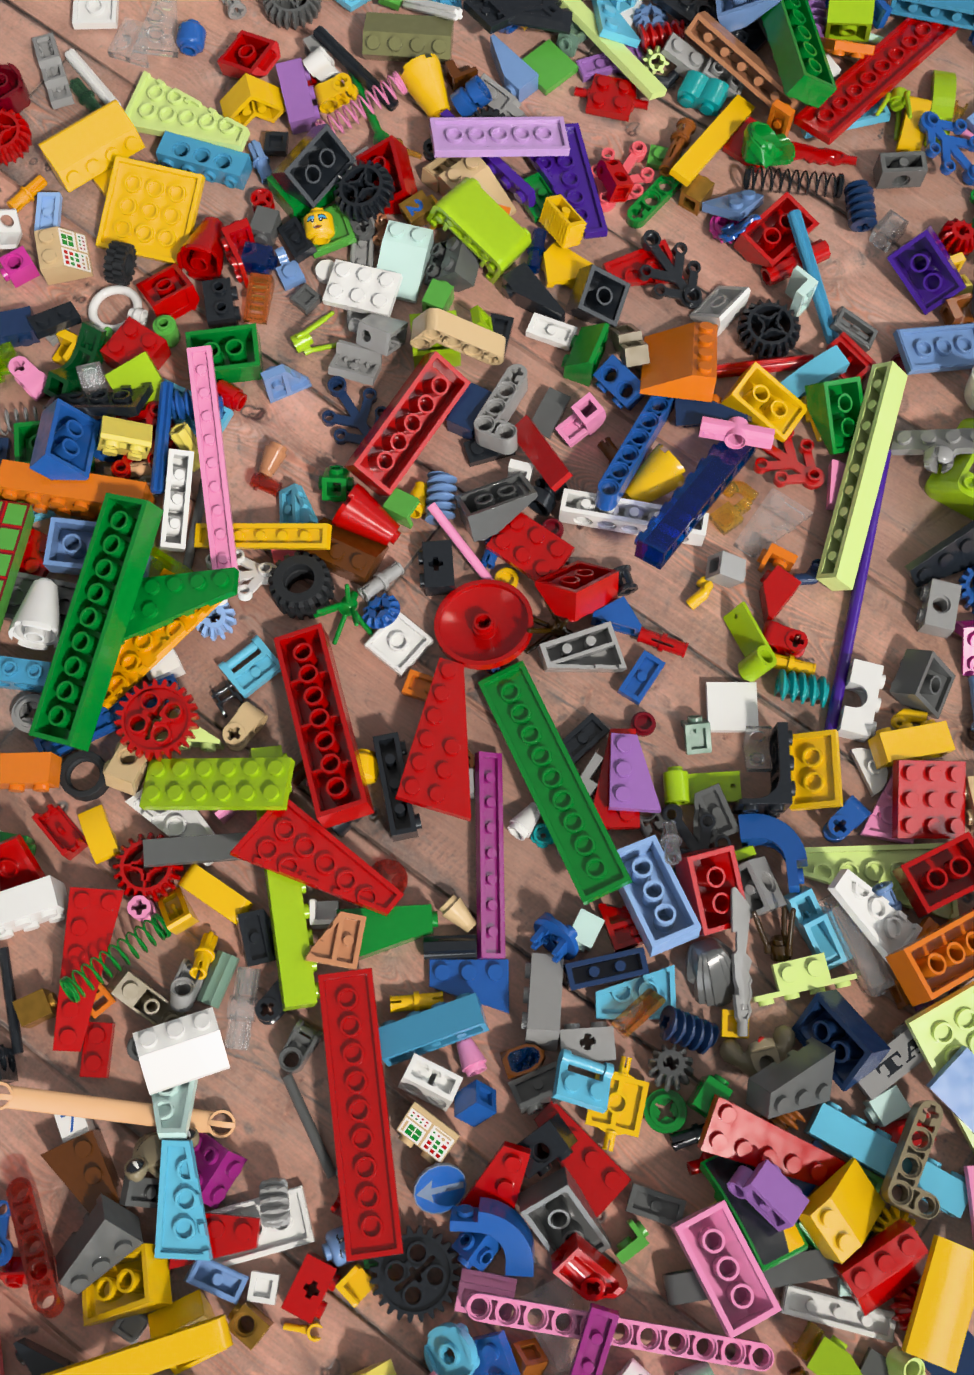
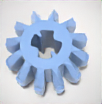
(221, 626)

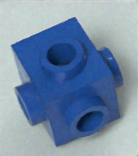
(475, 1249)

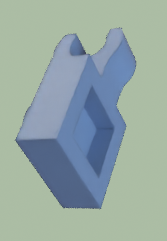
(288, 272)

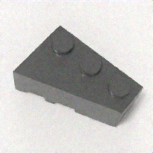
(794, 1083)
(98, 1245)

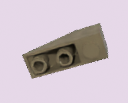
(142, 997)

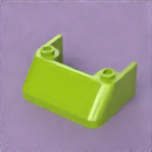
(956, 486)

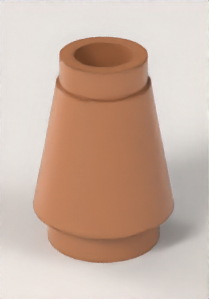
(272, 458)

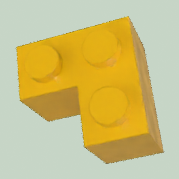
(253, 99)

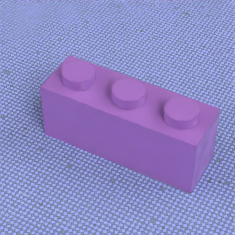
(297, 95)

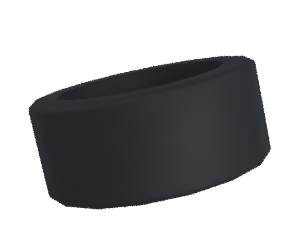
(69, 765)

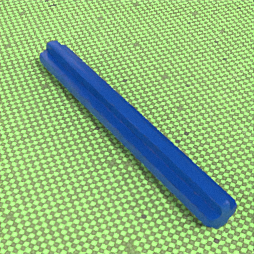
(162, 437)

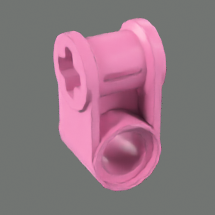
(28, 377)

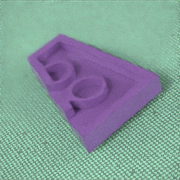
(629, 777)

